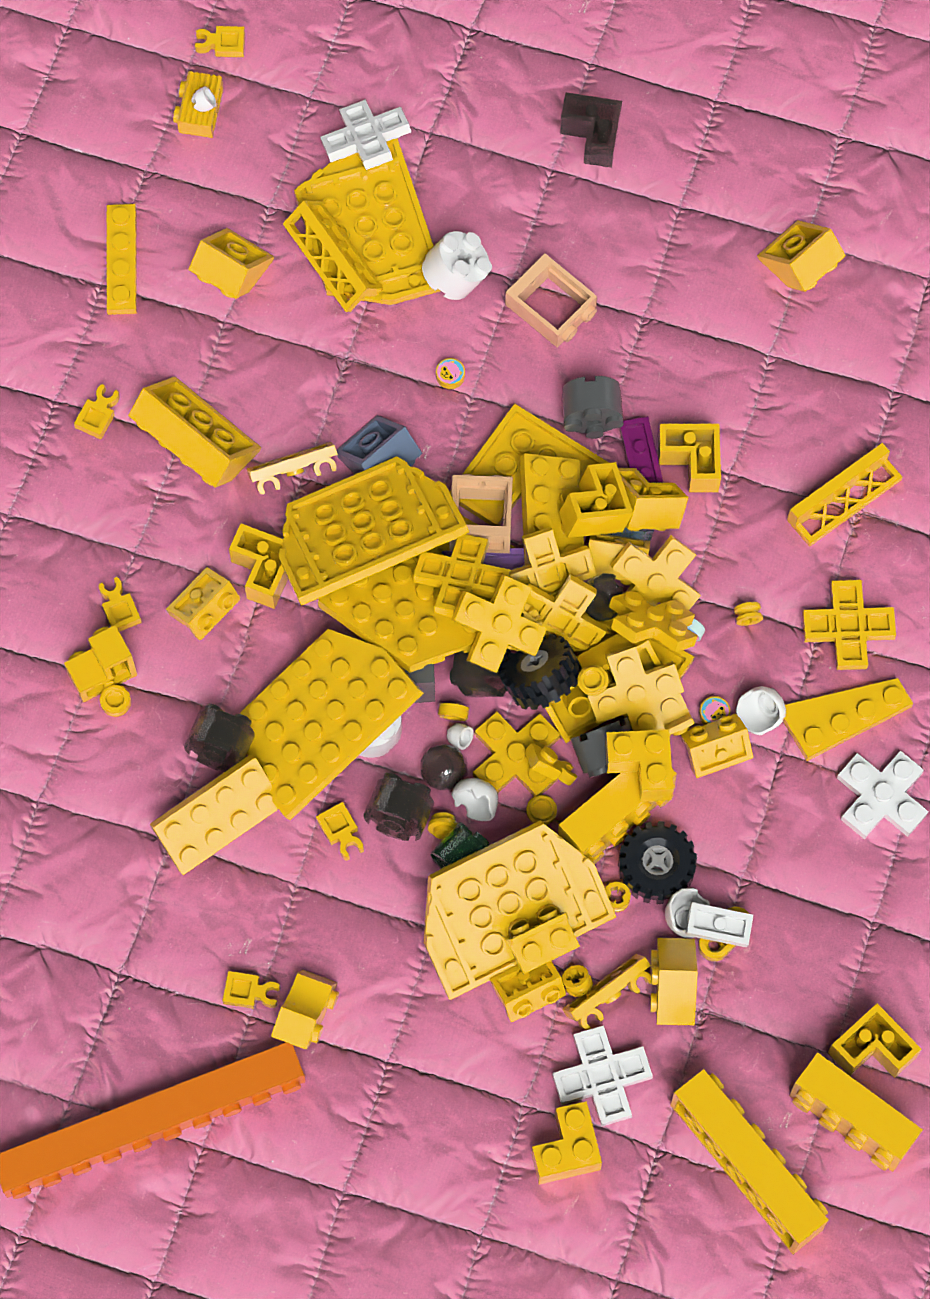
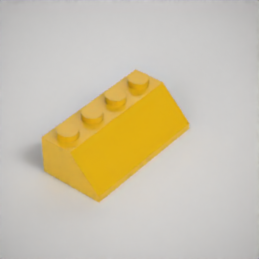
(193, 431)
(574, 713)

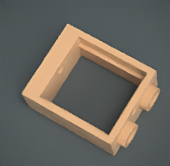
(531, 280)
(486, 488)

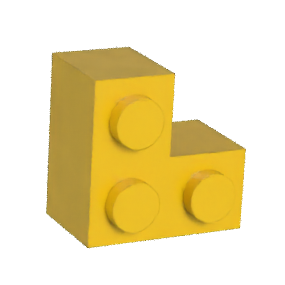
(693, 446)
(600, 504)
(653, 504)
(261, 555)
(101, 666)
(644, 753)
(676, 980)
(876, 1036)
(574, 1152)

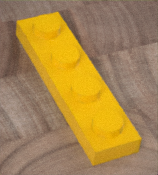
(121, 259)

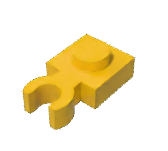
(226, 42)
(97, 416)
(119, 609)
(546, 762)
(339, 827)
(244, 990)

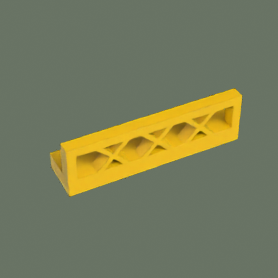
(340, 249)
(838, 486)

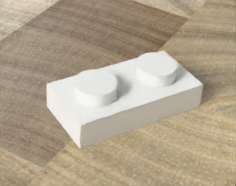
(719, 924)

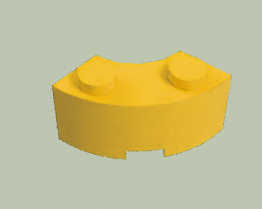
(304, 1009)

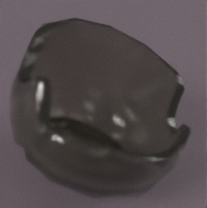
(606, 589)
(443, 767)

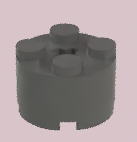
(592, 406)
(591, 748)

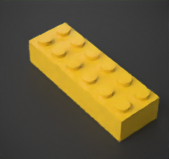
(749, 1161)

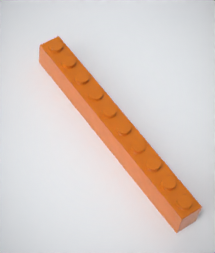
(150, 1119)

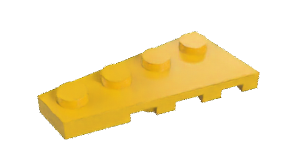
(837, 717)

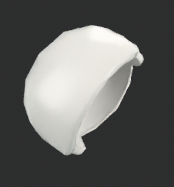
(761, 710)
(478, 798)
(678, 909)

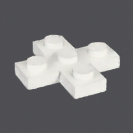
(365, 134)
(882, 795)
(602, 1075)

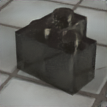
(596, 121)

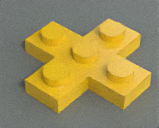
(547, 567)
(459, 573)
(658, 576)
(565, 615)
(663, 621)
(499, 623)
(849, 624)
(635, 690)
(509, 753)

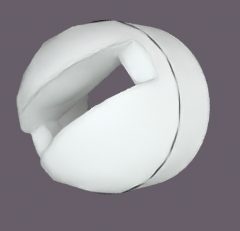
(204, 99)
(460, 735)

